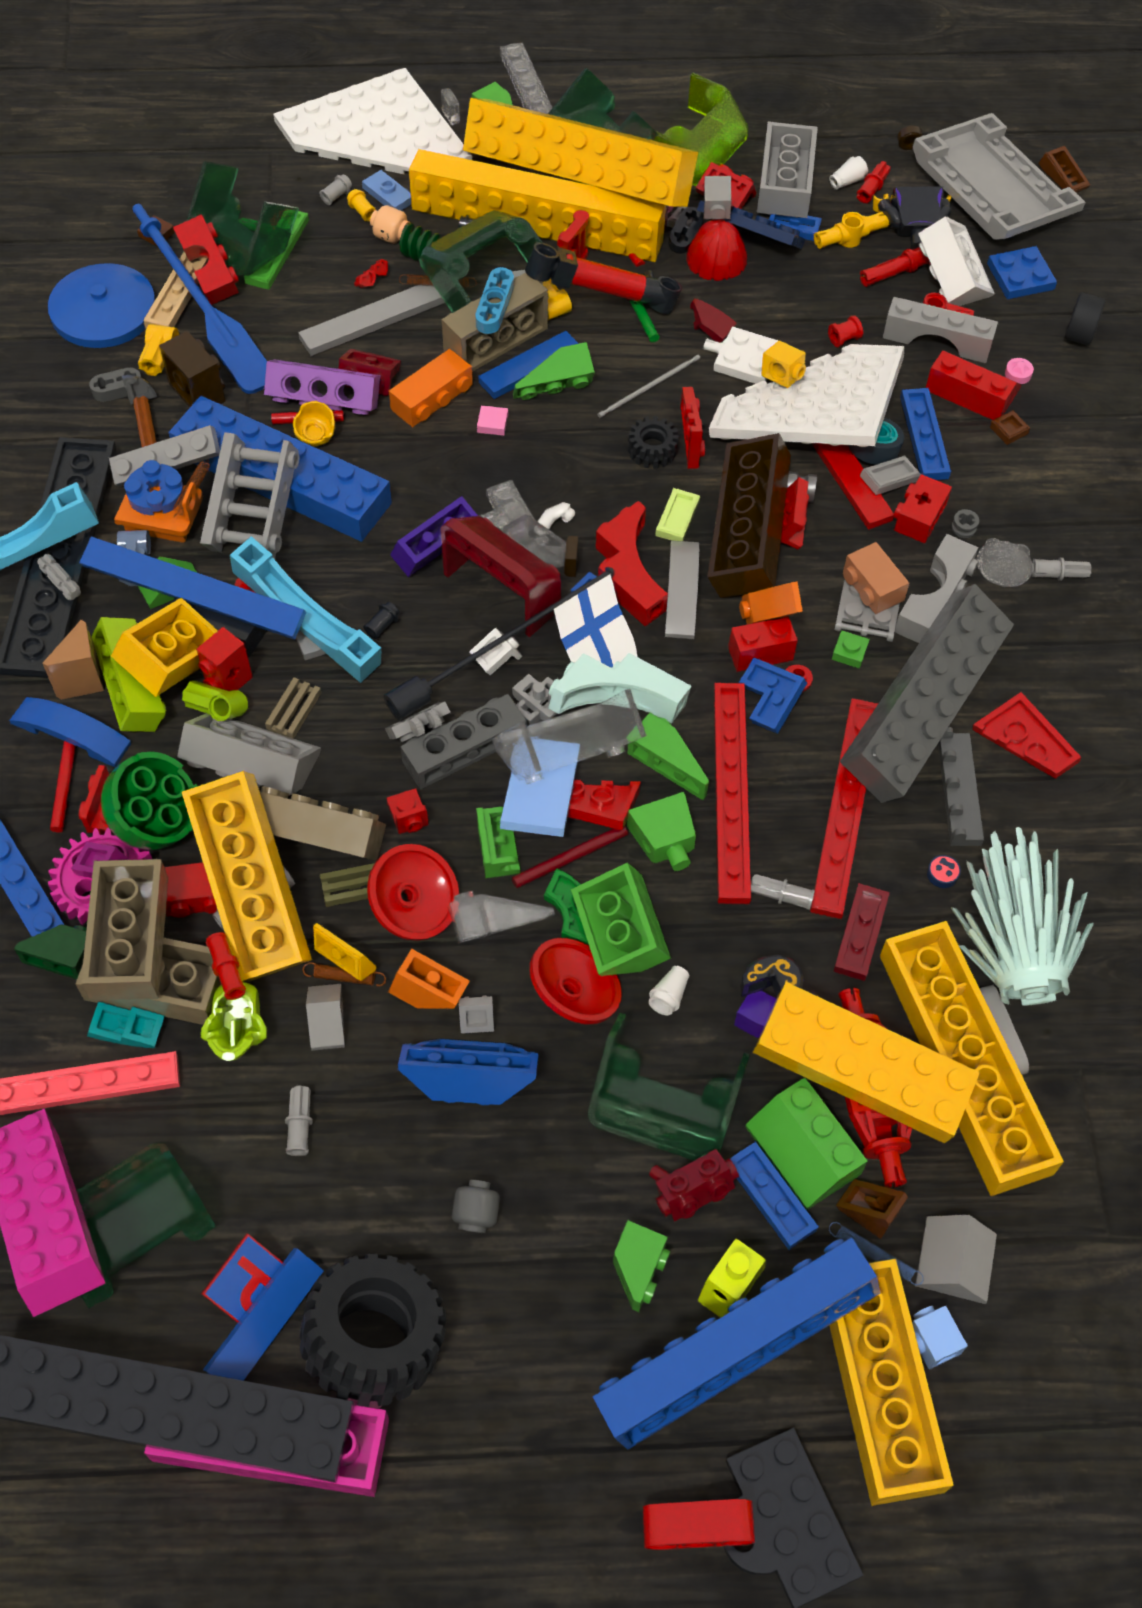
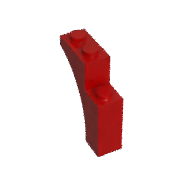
(631, 582)

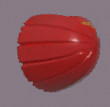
(717, 251)

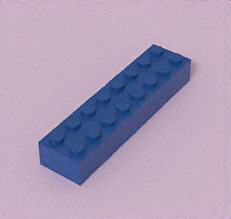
(321, 484)
(737, 1343)

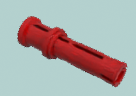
(908, 261)

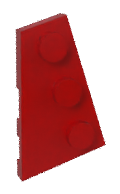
(692, 427)
(1028, 735)
(603, 803)

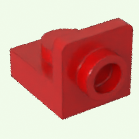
(407, 811)

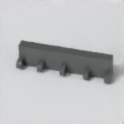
(960, 789)

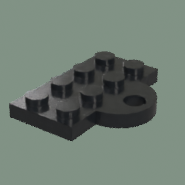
(792, 1522)

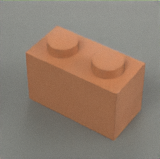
(875, 578)

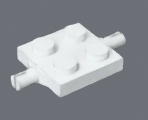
(740, 354)

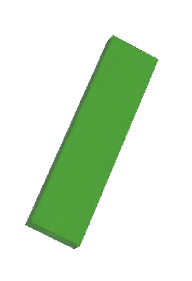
(267, 274)

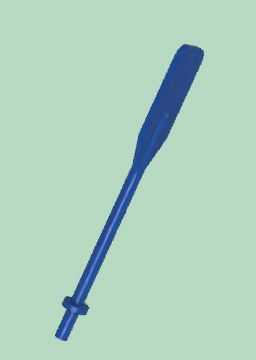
(223, 333)

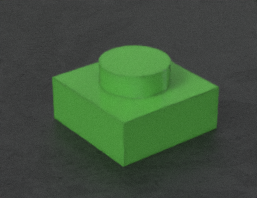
(850, 649)

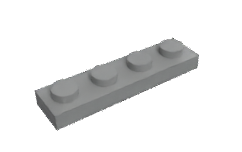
(174, 452)

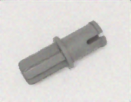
(1060, 569)
(782, 891)
(298, 1121)

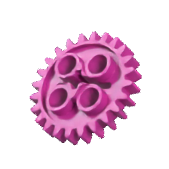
(70, 887)

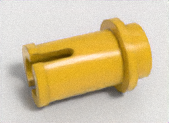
(358, 201)

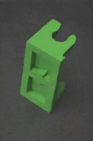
(496, 844)

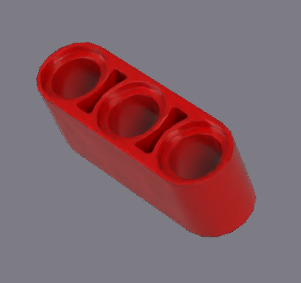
(698, 1524)

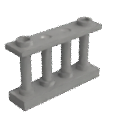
(228, 479)

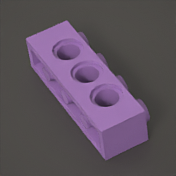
(364, 385)

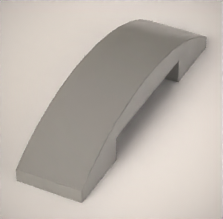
(682, 589)

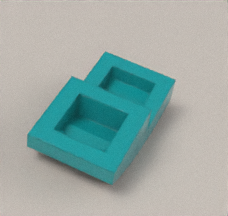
(124, 1026)

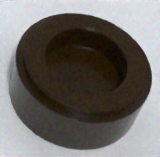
(907, 137)

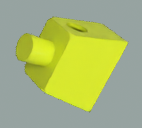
(732, 1277)

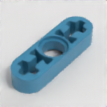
(496, 309)

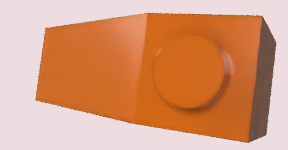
(771, 603)

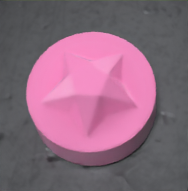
(1019, 370)

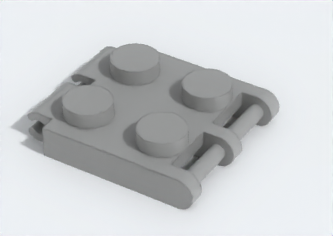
(855, 611)

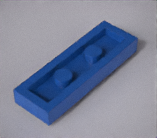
(773, 1196)

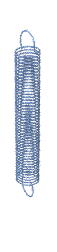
(878, 1249)

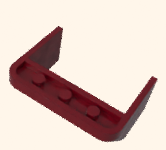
(505, 560)

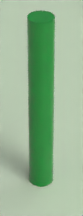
(645, 321)

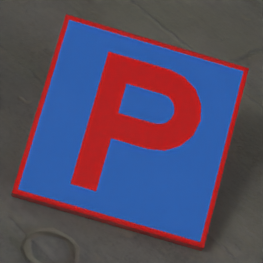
(242, 1278)

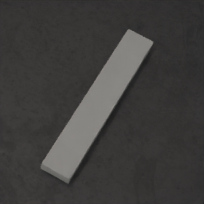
(370, 318)

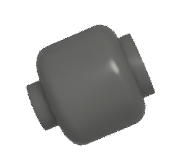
(475, 1207)

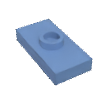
(387, 190)

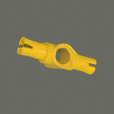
(851, 230)

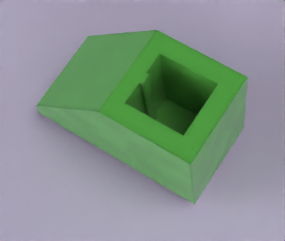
(636, 1261)

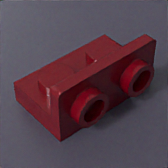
(373, 364)

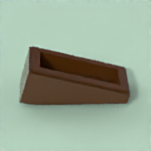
(1059, 159)

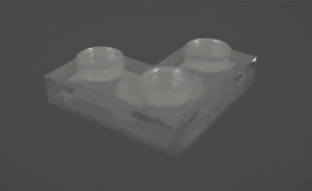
(507, 504)

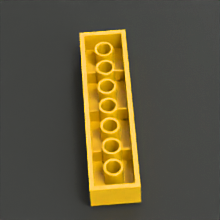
(954, 1020)

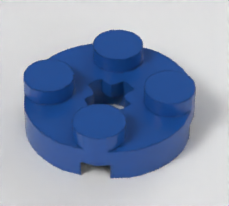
(149, 476)

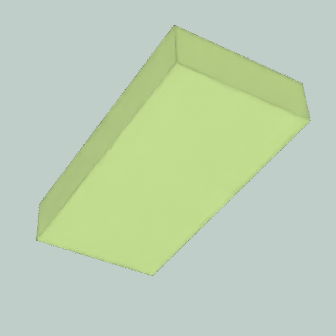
(677, 515)

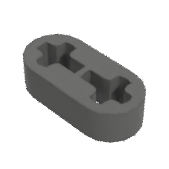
(113, 382)

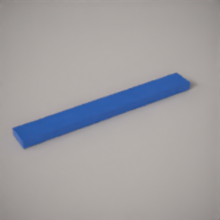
(193, 588)

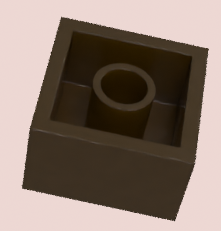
(192, 369)

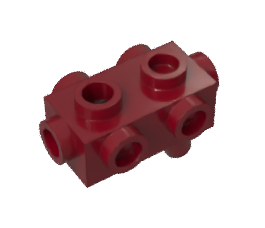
(693, 1185)

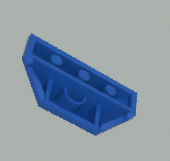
(468, 1070)

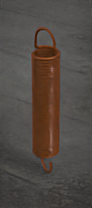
(338, 974)

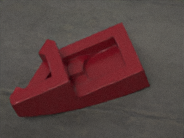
(711, 320)

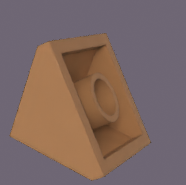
(74, 665)

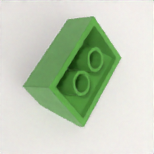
(620, 922)
(806, 1144)

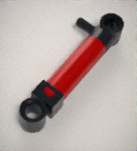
(567, 269)

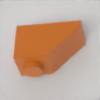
(427, 983)

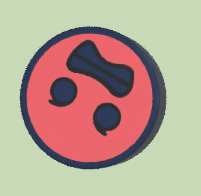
(943, 871)

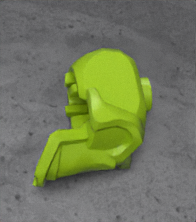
(234, 1024)

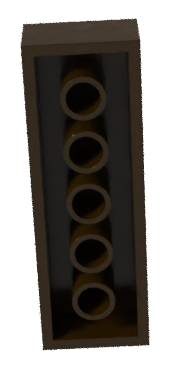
(749, 516)

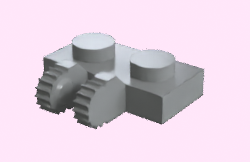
(415, 723)

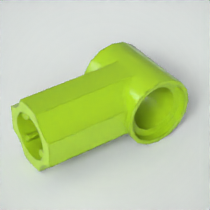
(215, 700)

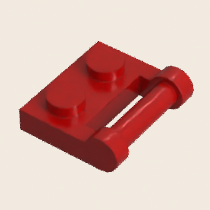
(575, 236)

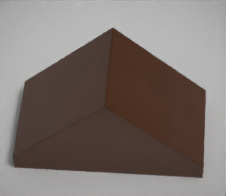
(872, 1205)

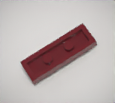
(861, 932)

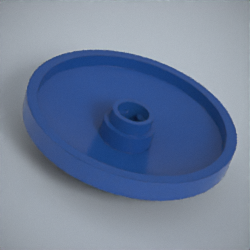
(101, 305)

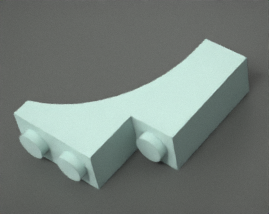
(594, 682)

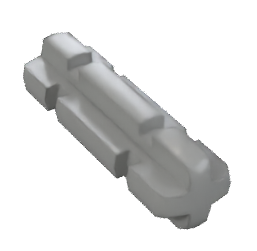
(59, 577)

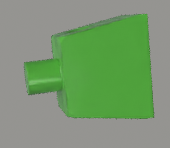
(664, 830)

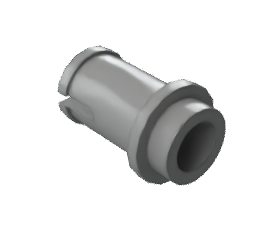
(337, 188)

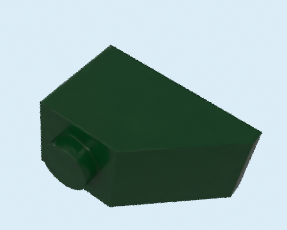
(55, 950)

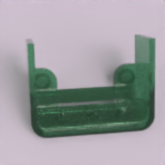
(245, 249)
(447, 260)
(658, 1112)

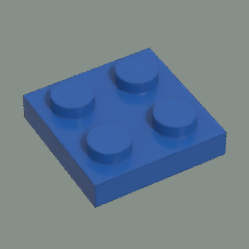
(1021, 272)

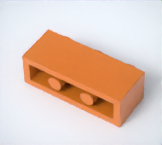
(431, 387)

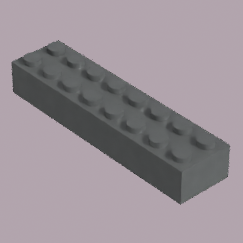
(927, 694)

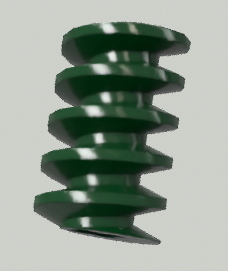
(414, 240)

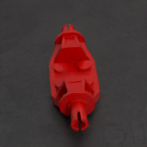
(873, 1126)

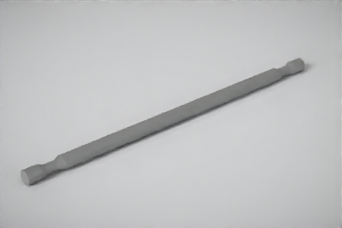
(648, 386)

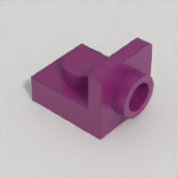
(95, 852)

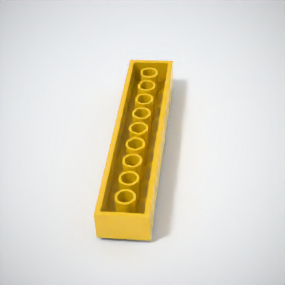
(580, 152)
(468, 187)

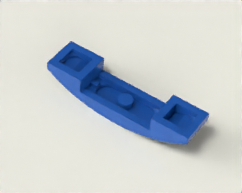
(73, 727)

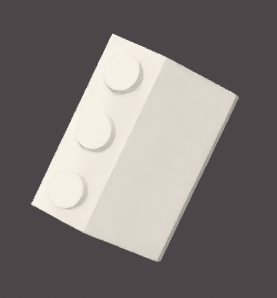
(955, 262)

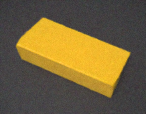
(342, 953)

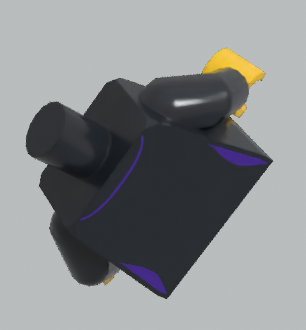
(913, 210)

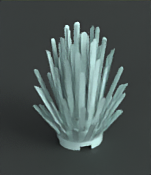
(1023, 926)

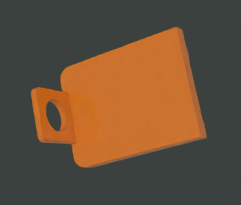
(160, 524)

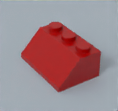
(971, 386)

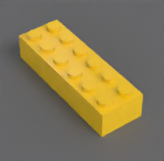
(246, 875)
(866, 1063)
(890, 1396)

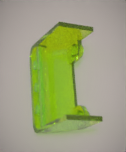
(717, 133)

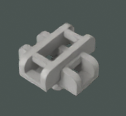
(533, 700)

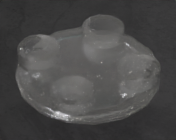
(1005, 562)

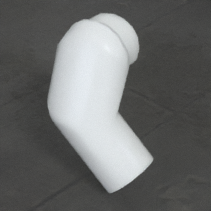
(553, 513)

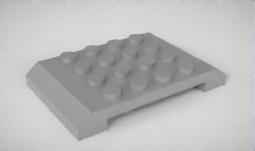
(993, 178)

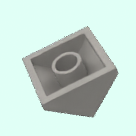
(956, 1257)

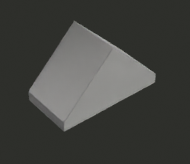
(325, 1017)

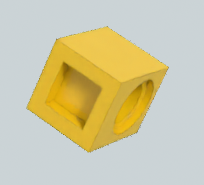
(783, 364)

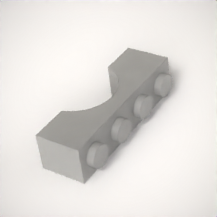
(967, 332)
(950, 566)

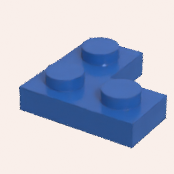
(778, 690)

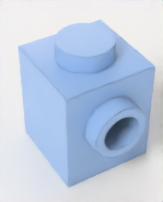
(937, 1336)

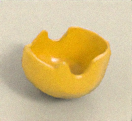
(314, 423)

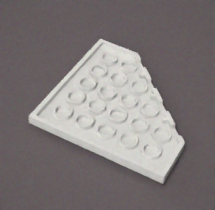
(371, 124)
(832, 404)

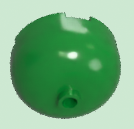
(146, 801)

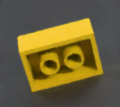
(163, 646)

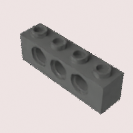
(455, 753)

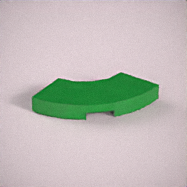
(560, 895)

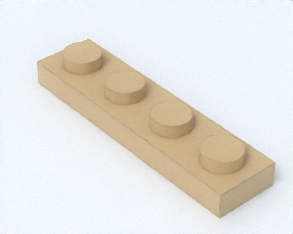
(173, 295)

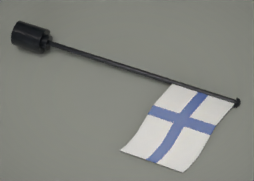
(586, 623)

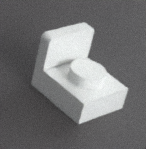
(498, 655)

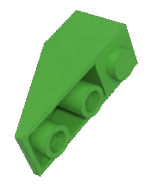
(563, 369)

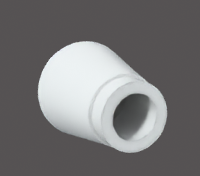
(850, 172)
(669, 991)

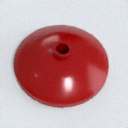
(429, 889)
(570, 983)

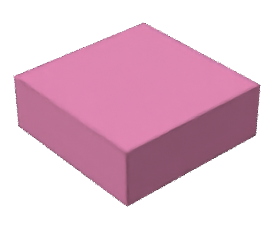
(492, 420)

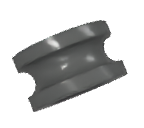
(965, 516)

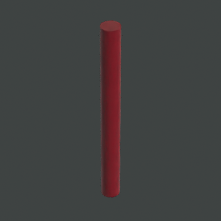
(568, 856)

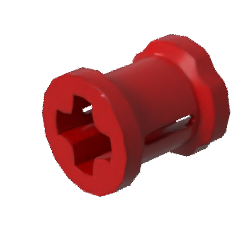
(845, 331)

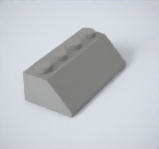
(238, 747)

